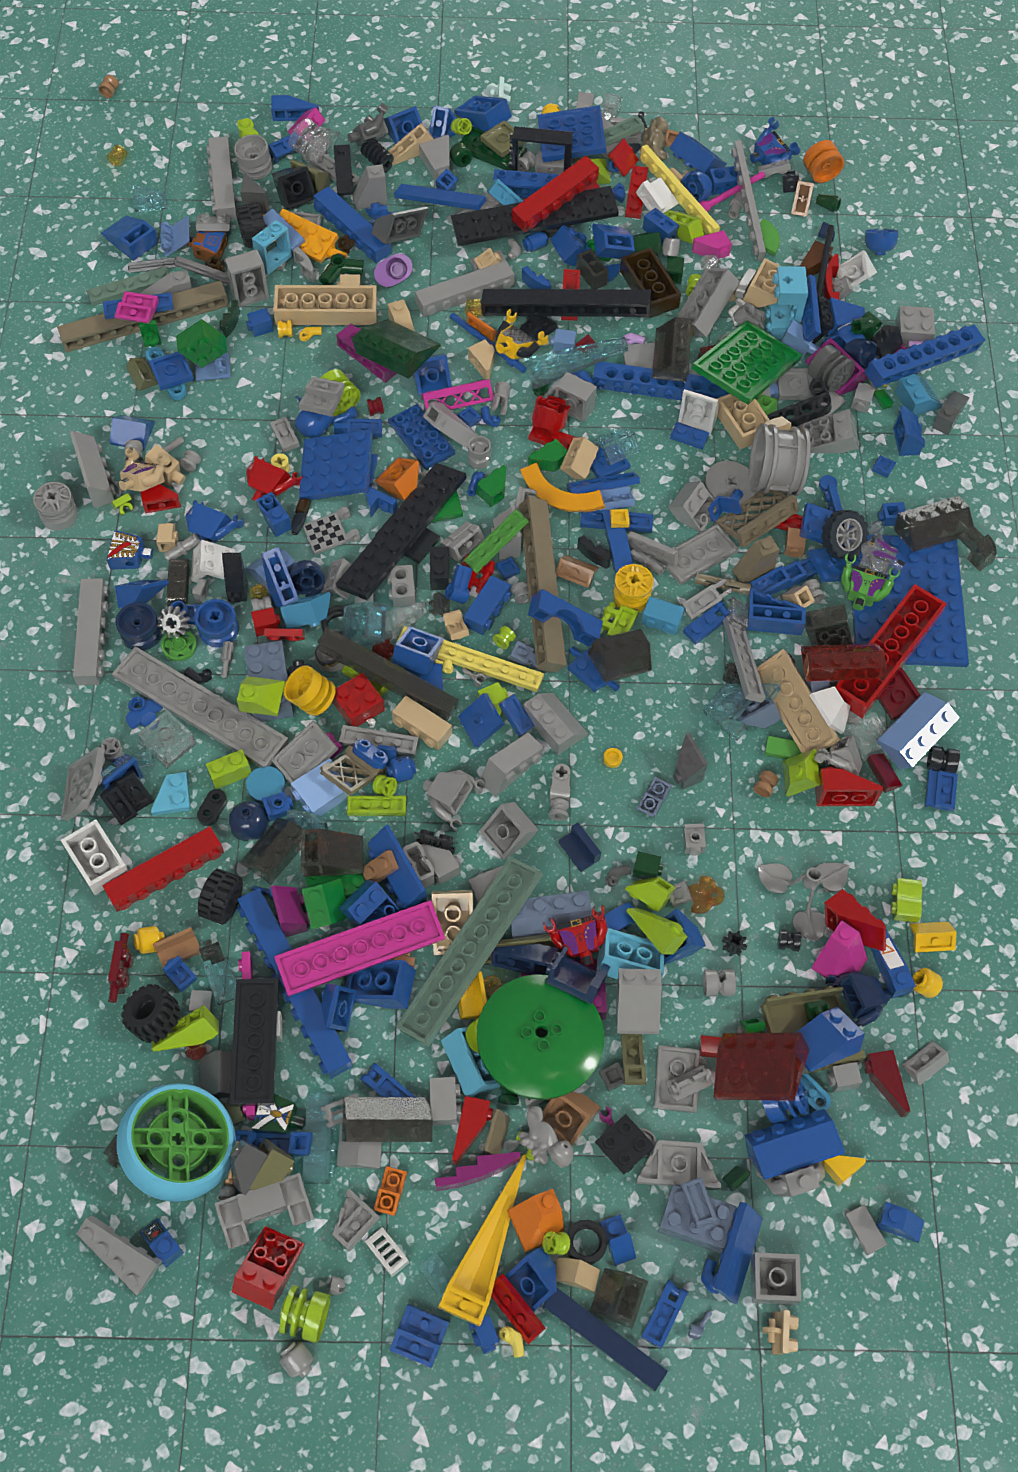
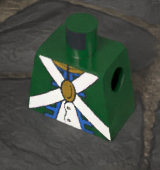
(278, 1117)

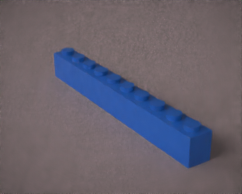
(306, 1003)

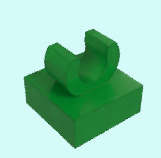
(753, 1025)

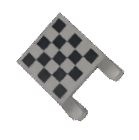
(328, 532)

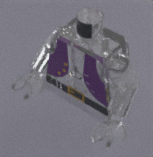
(879, 555)

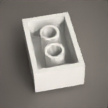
(94, 856)

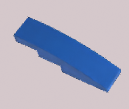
(618, 544)
(784, 577)

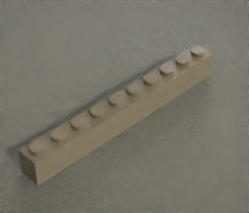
(185, 304)
(542, 575)

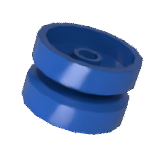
(216, 622)

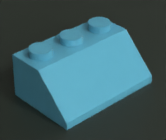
(628, 952)
(467, 1065)

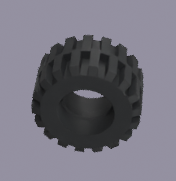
(250, 222)
(220, 896)
(150, 1013)

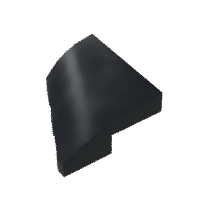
(536, 324)

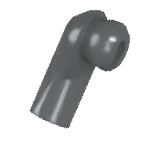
(615, 874)

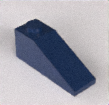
(526, 959)

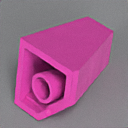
(842, 953)

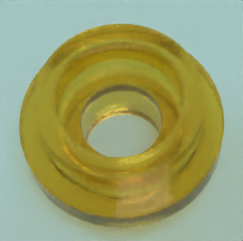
(258, 588)

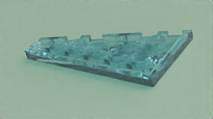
(553, 365)

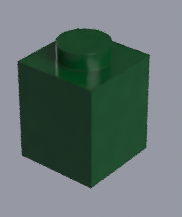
(675, 268)
(647, 866)

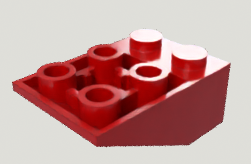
(847, 909)
(267, 1268)

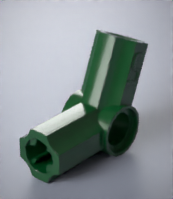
(340, 265)
(866, 325)

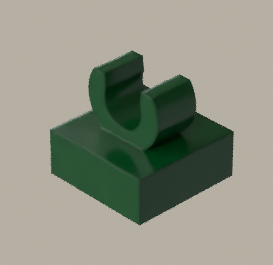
(815, 1008)

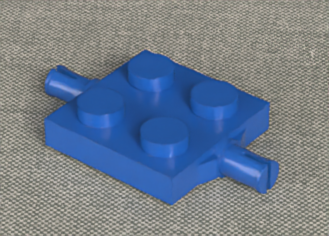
(586, 671)

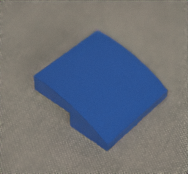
(419, 1335)

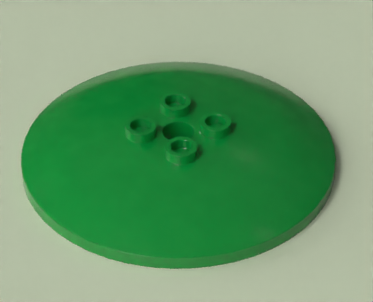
(533, 1064)

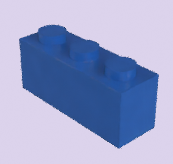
(487, 605)

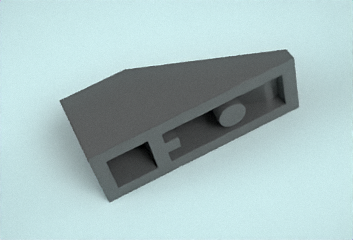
(950, 412)

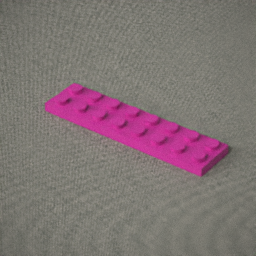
(359, 948)

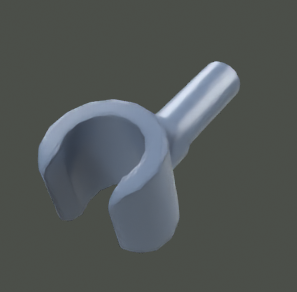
(697, 1331)

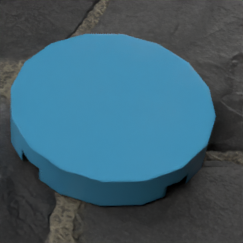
(265, 783)

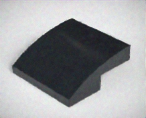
(126, 797)

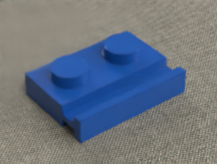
(941, 790)

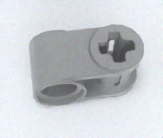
(671, 247)
(750, 313)
(560, 785)

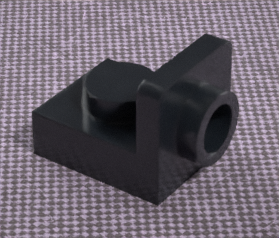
(790, 181)

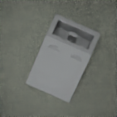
(833, 433)

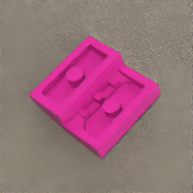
(136, 307)

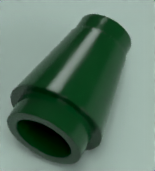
(829, 202)

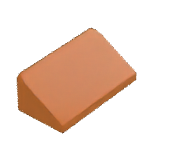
(482, 327)

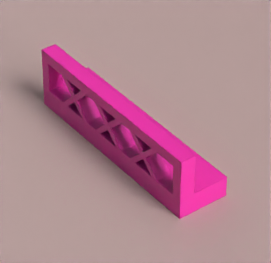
(477, 385)

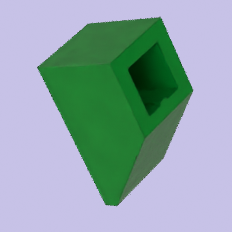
(549, 456)
(493, 486)

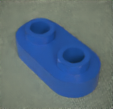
(370, 754)

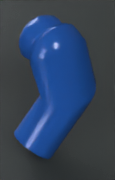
(708, 1274)

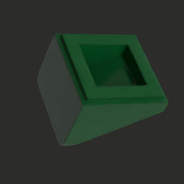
(736, 1177)

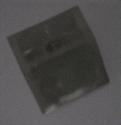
(619, 1297)

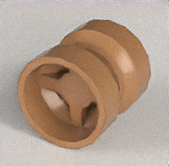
(108, 86)
(765, 785)

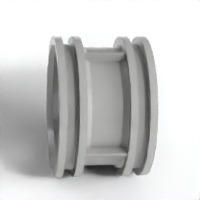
(779, 459)

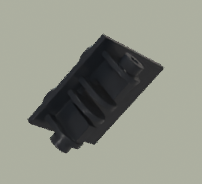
(427, 836)
(624, 1144)

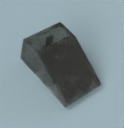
(828, 626)
(331, 853)

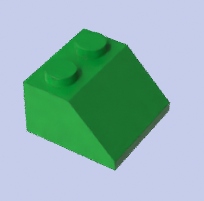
(324, 902)

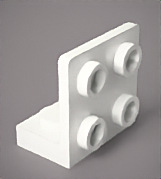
(656, 195)
(208, 560)

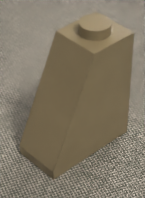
(757, 560)

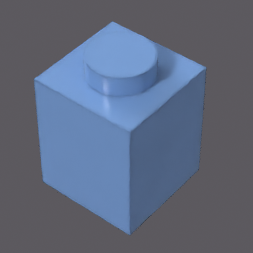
(563, 339)

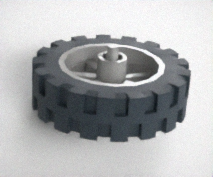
(833, 531)

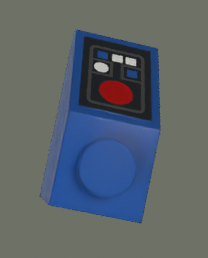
(162, 1242)

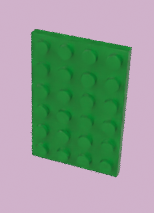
(746, 362)

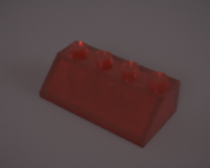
(843, 662)

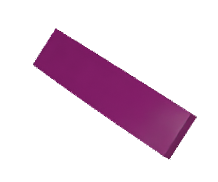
(486, 1167)

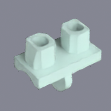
(500, 90)

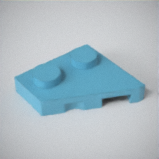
(172, 795)

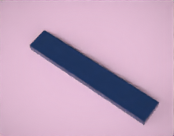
(606, 1339)

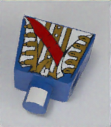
(127, 551)

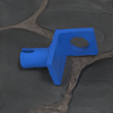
(726, 504)

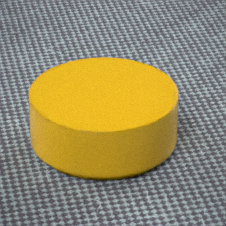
(612, 757)

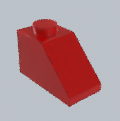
(159, 499)

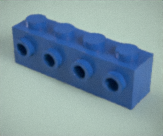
(523, 183)

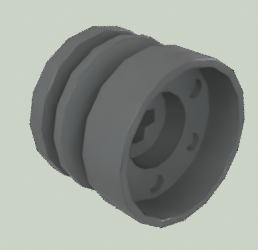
(831, 368)

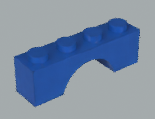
(583, 625)

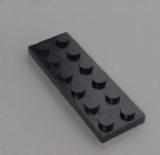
(254, 1042)

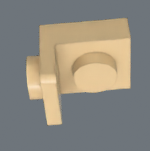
(487, 258)

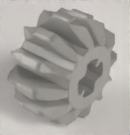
(171, 628)

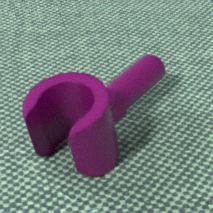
(608, 1119)

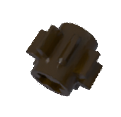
(215, 263)

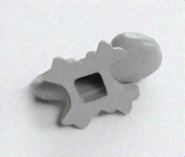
(543, 1139)

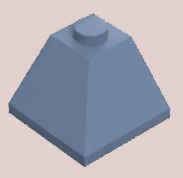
(760, 714)

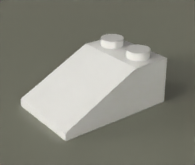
(698, 411)

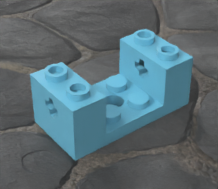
(791, 297)

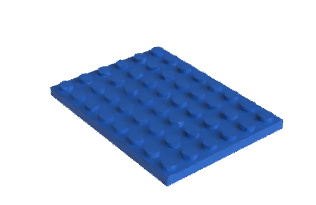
(938, 573)

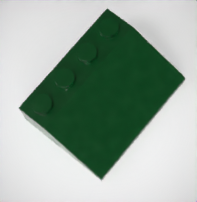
(394, 347)

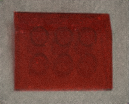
(759, 1066)

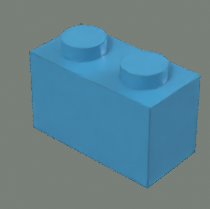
(662, 615)

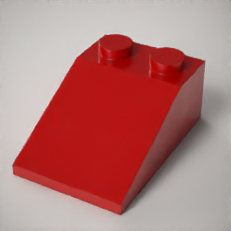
(845, 789)

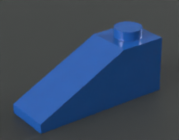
(289, 108)
(278, 578)

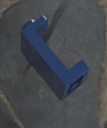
(575, 977)

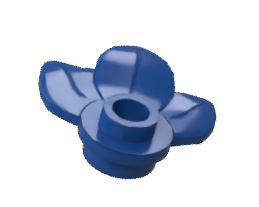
(142, 715)

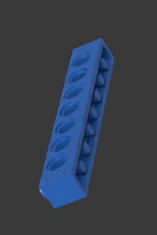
(924, 355)
(639, 381)

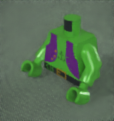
(864, 585)

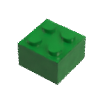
(201, 343)

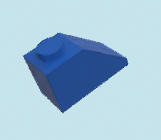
(900, 1222)

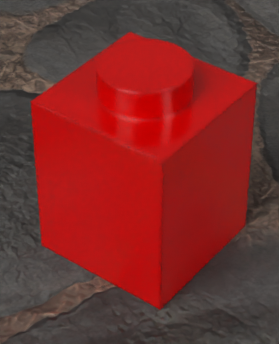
(264, 619)

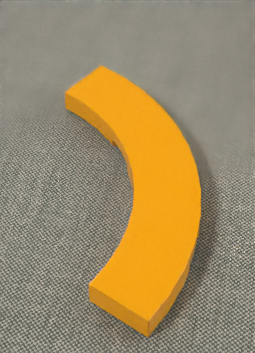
(560, 499)

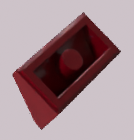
(883, 772)

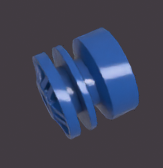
(778, 1111)

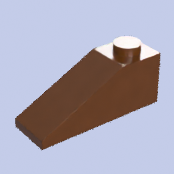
(813, 258)

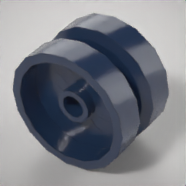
(138, 626)

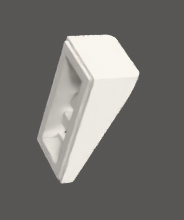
(399, 1265)

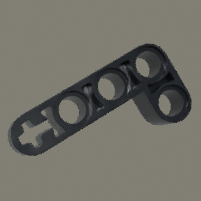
(812, 403)

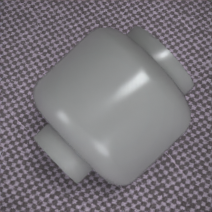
(296, 1359)

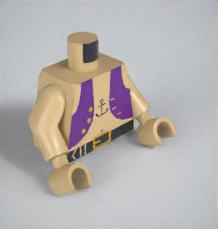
(142, 475)

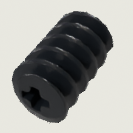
(377, 154)

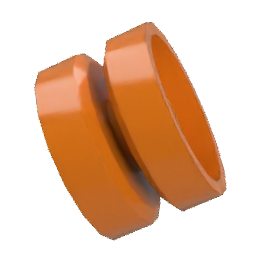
(823, 161)

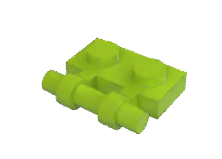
(623, 621)

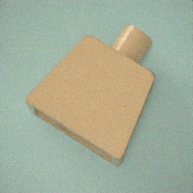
(172, 470)

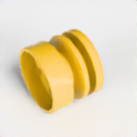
(633, 587)
(309, 690)

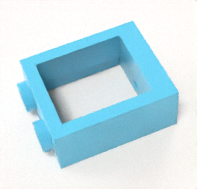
(281, 251)

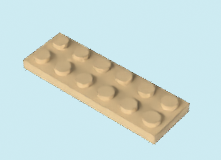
(796, 705)

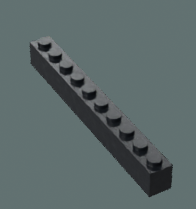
(567, 302)

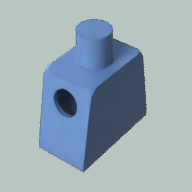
(795, 339)

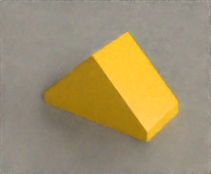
(842, 1167)

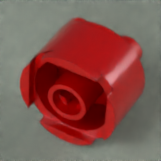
(550, 413)

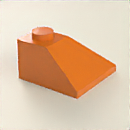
(400, 478)
(535, 1218)

